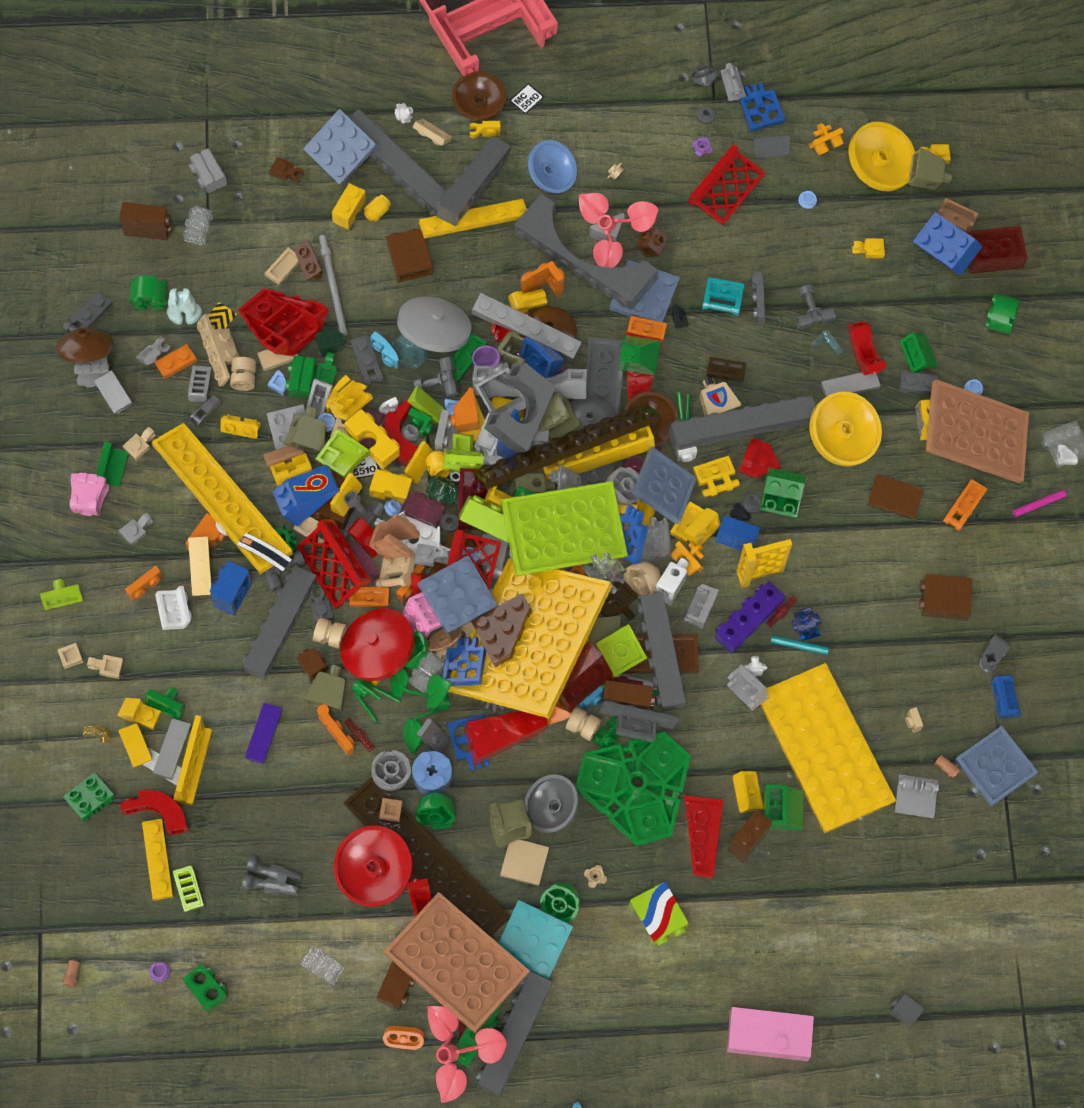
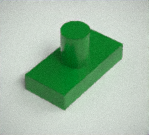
(165, 703)

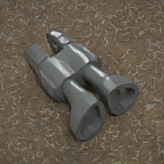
(276, 877)

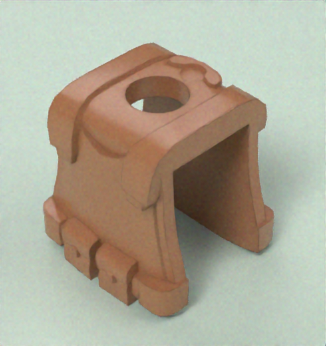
(391, 534)

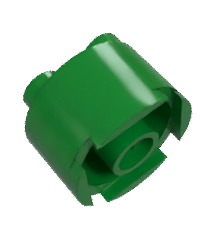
(148, 293)
(1002, 313)

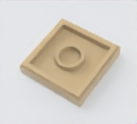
(524, 862)

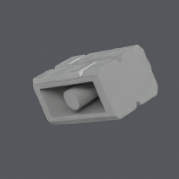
(207, 170)

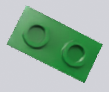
(607, 737)

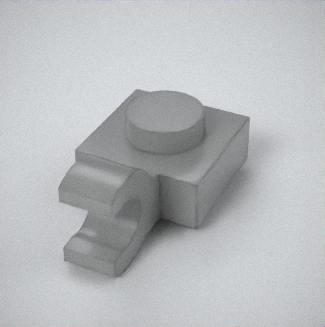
(150, 353)
(134, 530)
(428, 555)

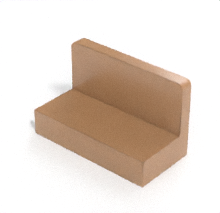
(282, 454)

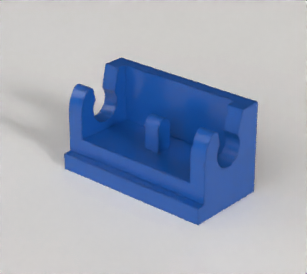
(736, 533)
(1005, 697)

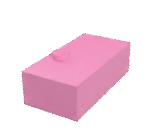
(770, 1034)

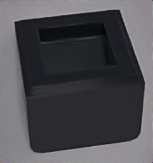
(679, 317)

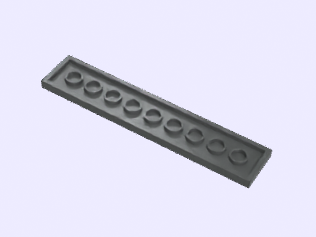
(604, 382)

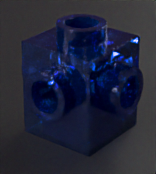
(806, 623)

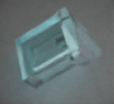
(826, 336)

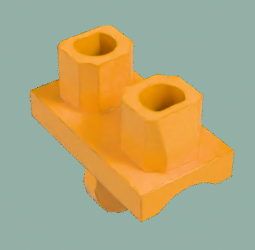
(820, 143)
(681, 552)

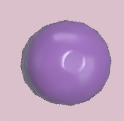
(485, 356)

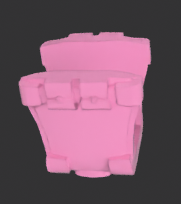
(87, 493)

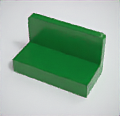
(918, 352)
(112, 464)

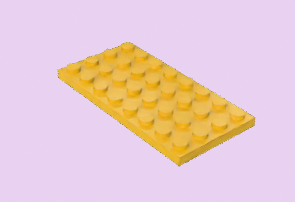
(826, 748)

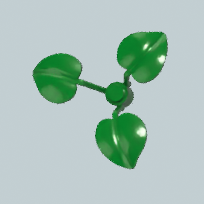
(436, 701)

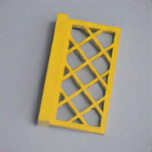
(762, 561)
(193, 763)

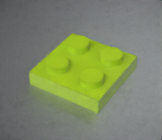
(621, 650)

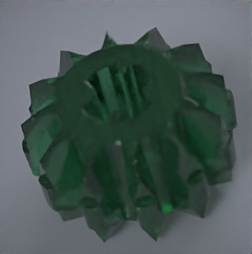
(442, 489)

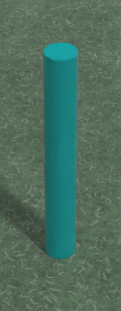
(799, 645)

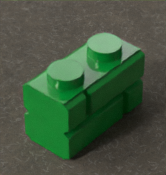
(301, 377)

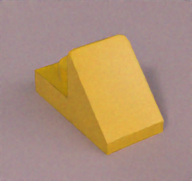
(139, 713)

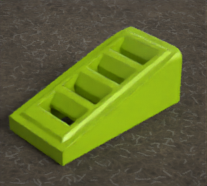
(183, 872)

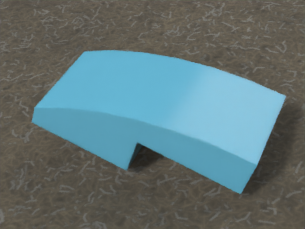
(388, 354)

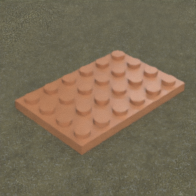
(977, 431)
(456, 962)

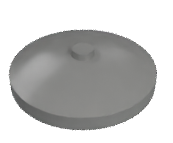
(434, 324)

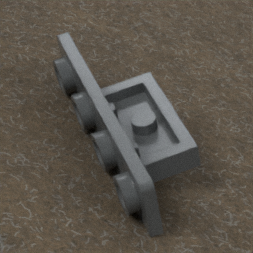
(637, 722)

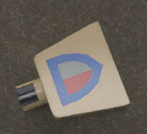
(717, 398)

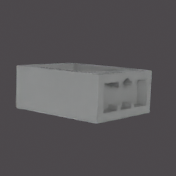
(518, 403)

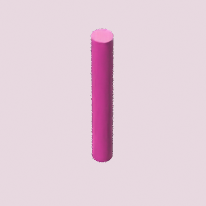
(1039, 503)

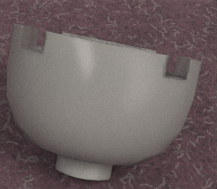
(624, 482)
(390, 770)

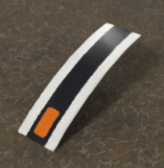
(265, 551)

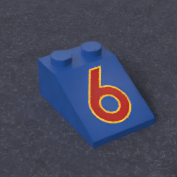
(305, 494)

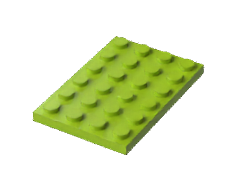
(563, 528)

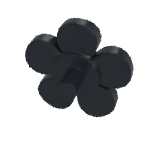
(740, 513)

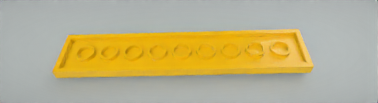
(217, 492)

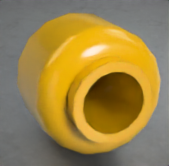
(434, 464)

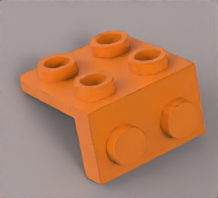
(544, 274)

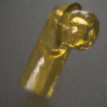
(99, 731)

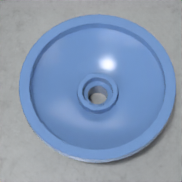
(557, 161)

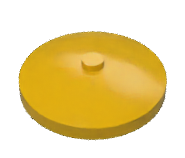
(881, 156)
(845, 429)

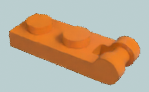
(965, 504)
(335, 730)

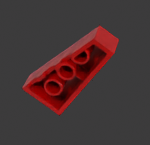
(500, 733)

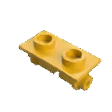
(234, 425)

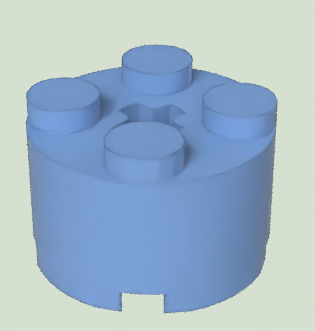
(430, 762)

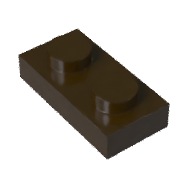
(726, 369)

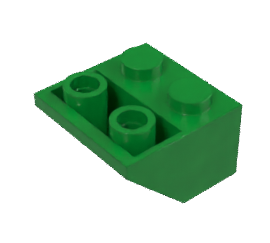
(782, 492)
(783, 807)

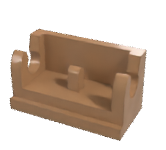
(958, 215)

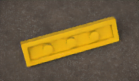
(157, 859)

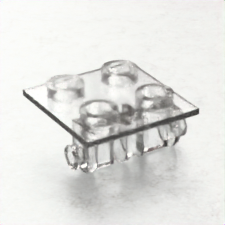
(1065, 443)

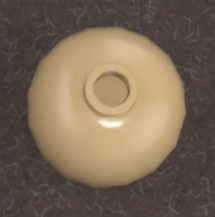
(642, 578)

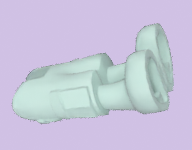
(183, 302)

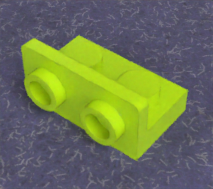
(462, 459)

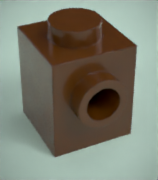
(311, 663)

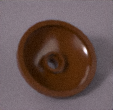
(479, 87)
(557, 318)
(84, 345)
(663, 406)

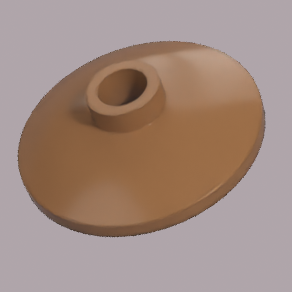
(441, 640)

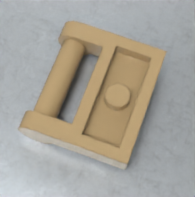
(396, 567)

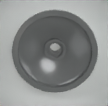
(592, 406)
(543, 799)

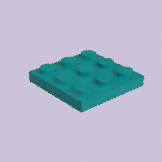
(535, 938)

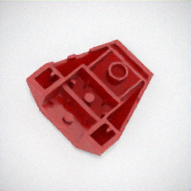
(283, 321)

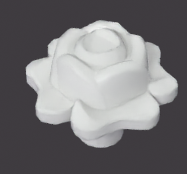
(403, 113)
(756, 667)

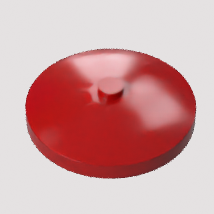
(377, 645)
(373, 866)

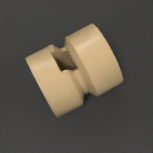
(243, 373)
(329, 632)
(582, 723)

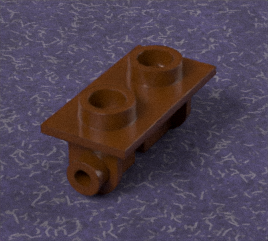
(308, 261)

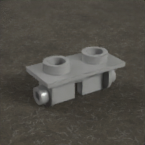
(732, 82)

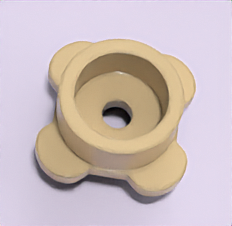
(615, 171)
(597, 870)

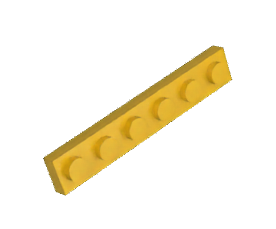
(474, 218)

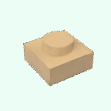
(70, 655)
(914, 720)

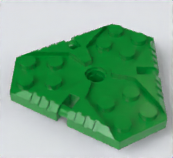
(642, 811)

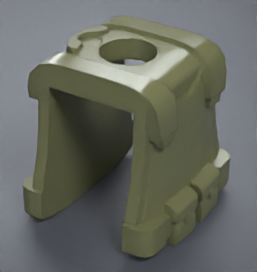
(506, 347)
(559, 417)
(509, 822)

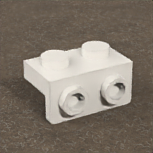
(173, 608)

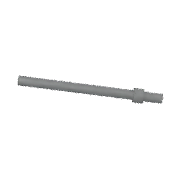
(326, 254)

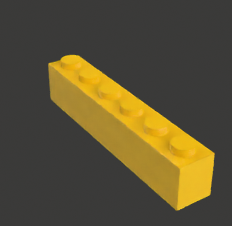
(606, 453)

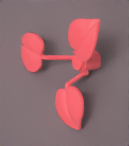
(593, 209)
(450, 1080)

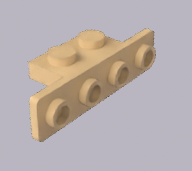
(219, 348)

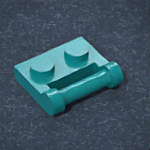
(725, 291)

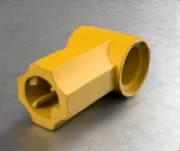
(524, 301)

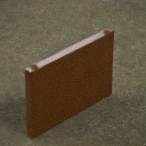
(895, 496)

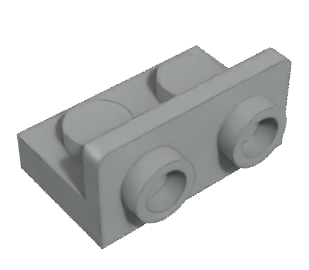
(445, 432)

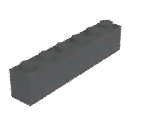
(473, 181)
(279, 623)
(661, 651)
(516, 1031)

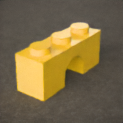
(363, 426)

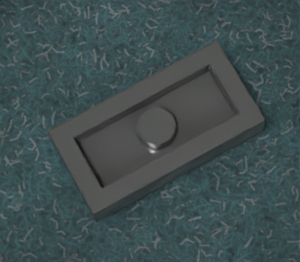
(916, 382)

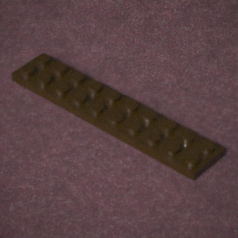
(567, 446)
(431, 860)

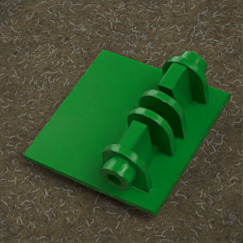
(89, 796)

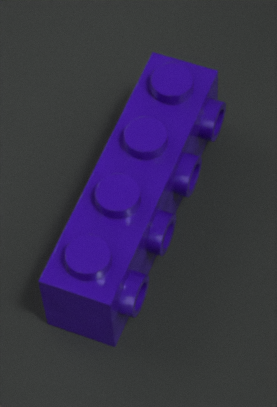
(749, 617)

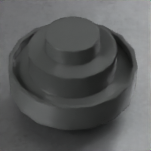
(704, 75)

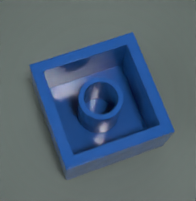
(230, 588)

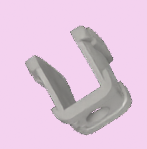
(91, 371)

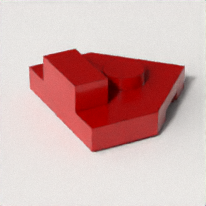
(758, 459)

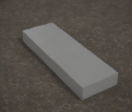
(852, 383)
(172, 749)

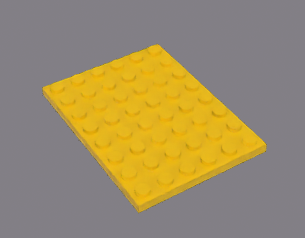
(553, 638)

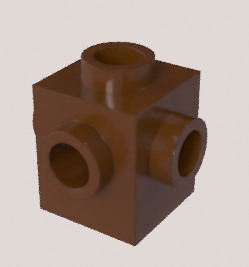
(651, 242)

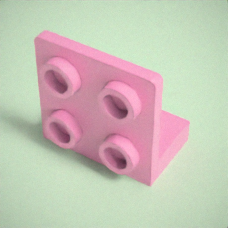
(421, 615)

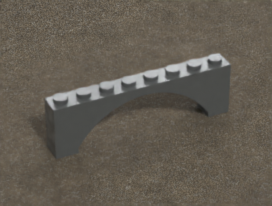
(621, 283)

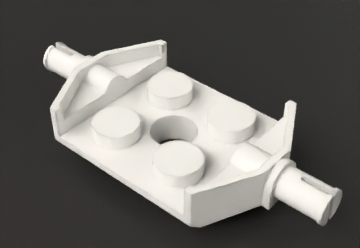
(428, 535)

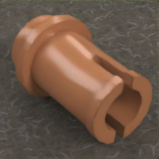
(947, 766)
(71, 974)

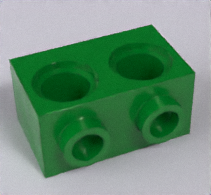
(202, 990)

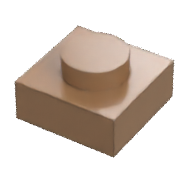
(390, 810)

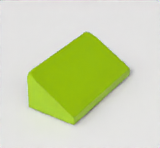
(425, 404)

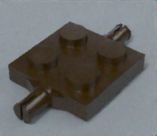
(619, 601)

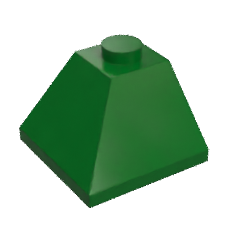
(639, 355)

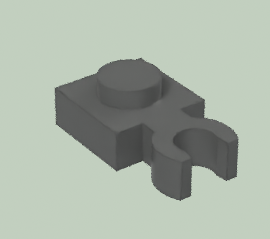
(320, 607)

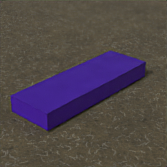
(263, 733)

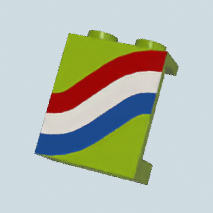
(659, 914)

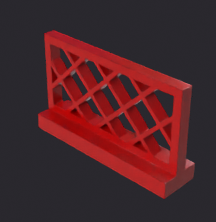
(717, 173)
(458, 547)
(352, 567)

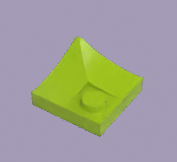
(342, 454)

